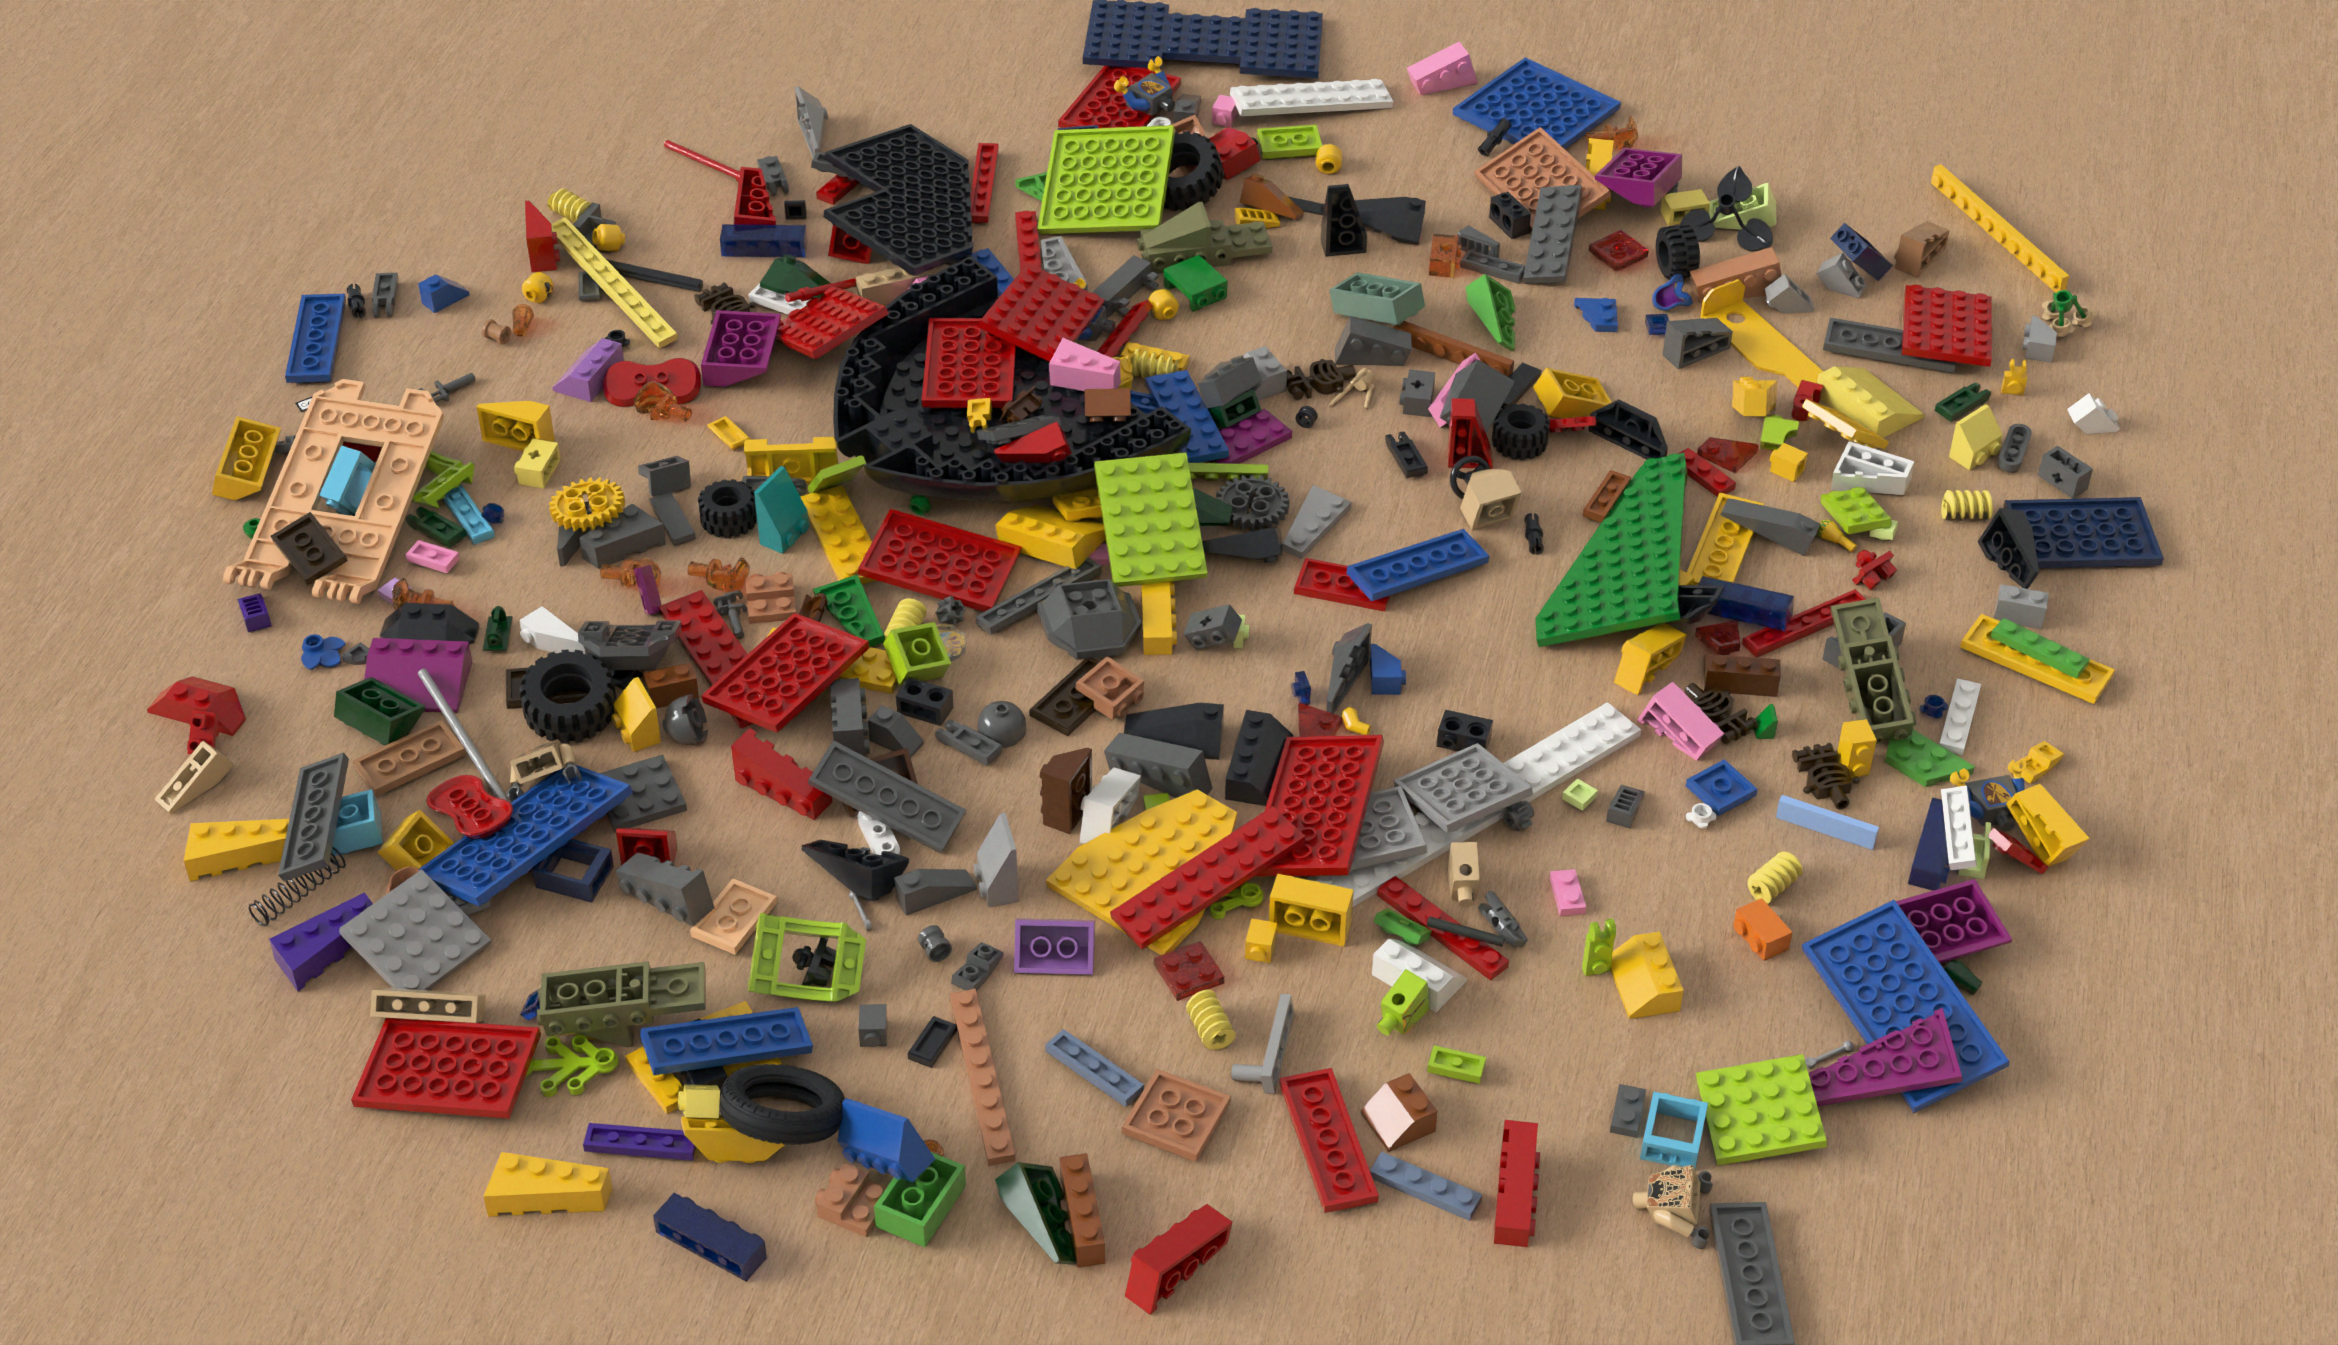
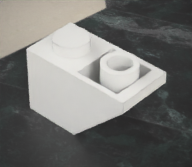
(2092, 416)

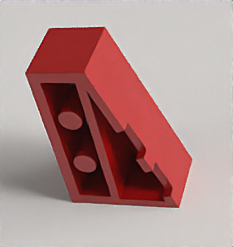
(1467, 434)

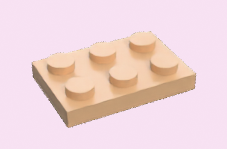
(734, 916)

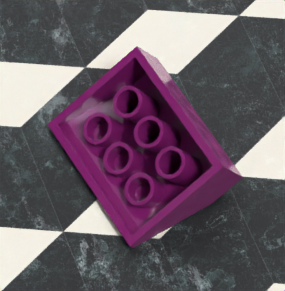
(1641, 175)
(738, 346)
(400, 660)
(1955, 921)

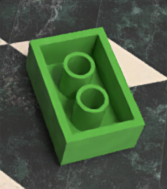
(920, 1206)

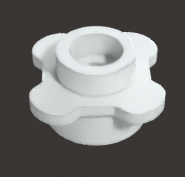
(1701, 815)

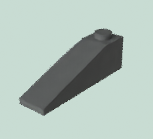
(1778, 525)

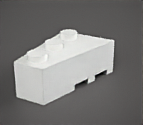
(1872, 470)
(1108, 803)

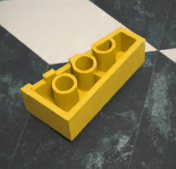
(232, 845)
(545, 1185)

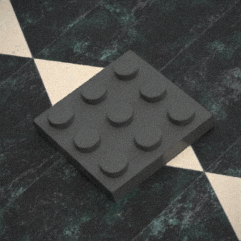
(1003, 433)
(653, 794)

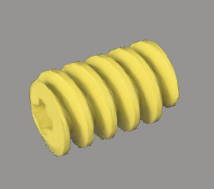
(567, 204)
(1151, 366)
(1967, 503)
(907, 614)
(1774, 876)
(1210, 1020)

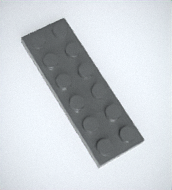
(1553, 234)
(1875, 343)
(887, 797)
(313, 817)
(1750, 1274)

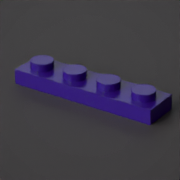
(638, 1141)

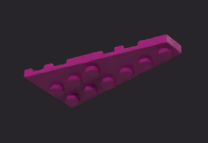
(1892, 1064)

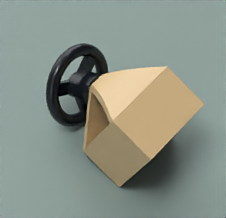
(1489, 494)

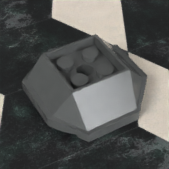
(1090, 619)
(629, 645)

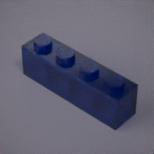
(763, 240)
(1752, 604)
(1932, 853)
(710, 1236)

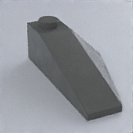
(1349, 660)

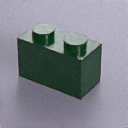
(1235, 410)

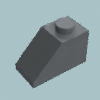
(893, 731)

